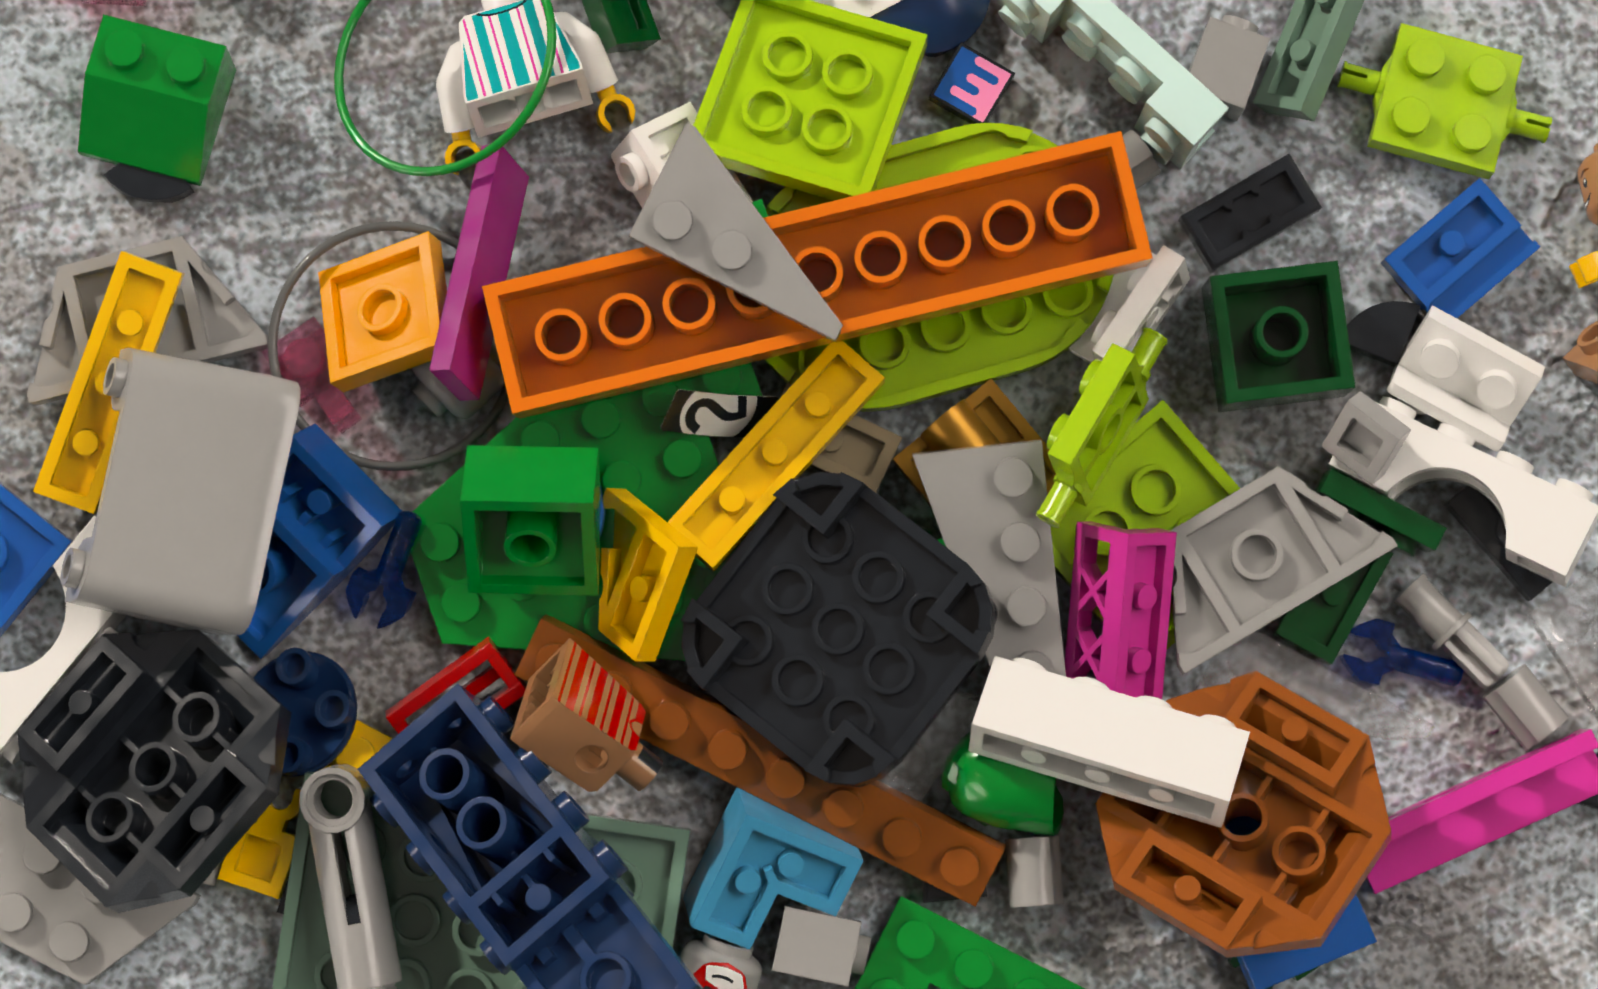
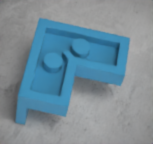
(761, 855)

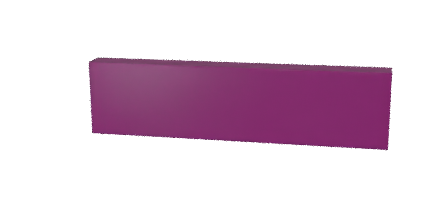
(480, 260)

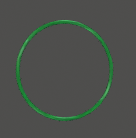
(461, 164)

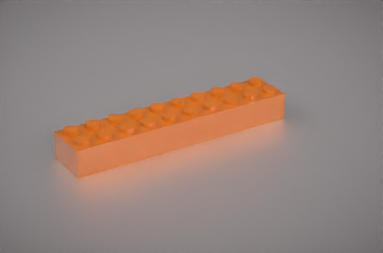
(870, 256)

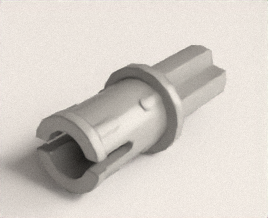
(1453, 632)

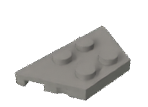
(202, 324)
(1259, 560)
(56, 917)

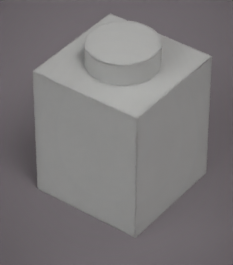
(1229, 60)
(820, 946)

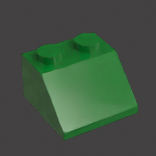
(153, 99)
(531, 520)

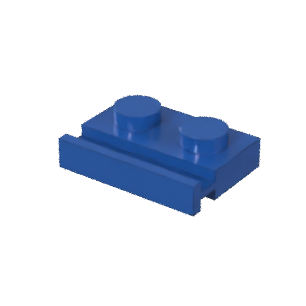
(1460, 252)

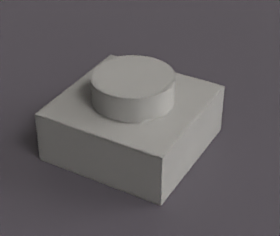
(1366, 437)

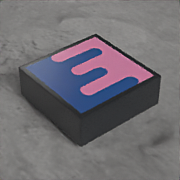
(971, 85)

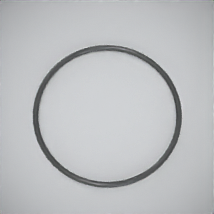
(273, 339)

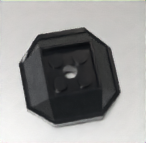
(111, 733)

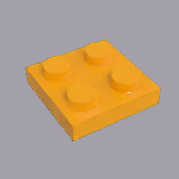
(383, 311)

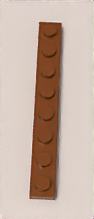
(726, 746)

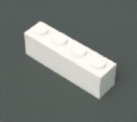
(1108, 740)

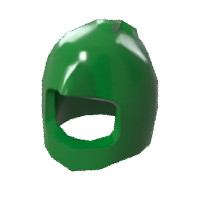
(1001, 792)

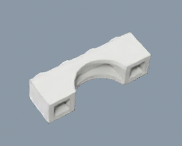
(1542, 521)
(29, 687)

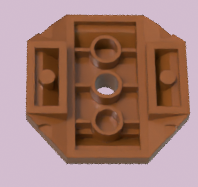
(1316, 842)

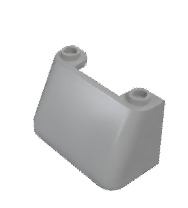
(186, 493)

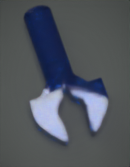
(387, 573)
(1397, 658)

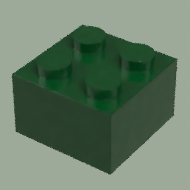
(1278, 336)

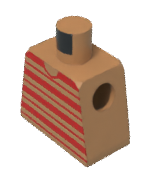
(584, 722)

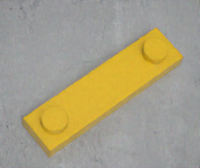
(129, 317)
(776, 451)

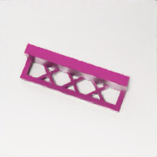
(1134, 606)
(1487, 807)

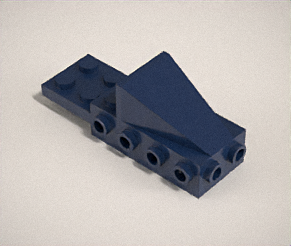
(516, 853)

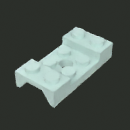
(1177, 105)

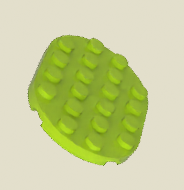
(969, 345)

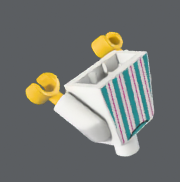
(500, 61)

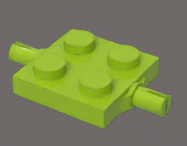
(1444, 101)
(1093, 434)

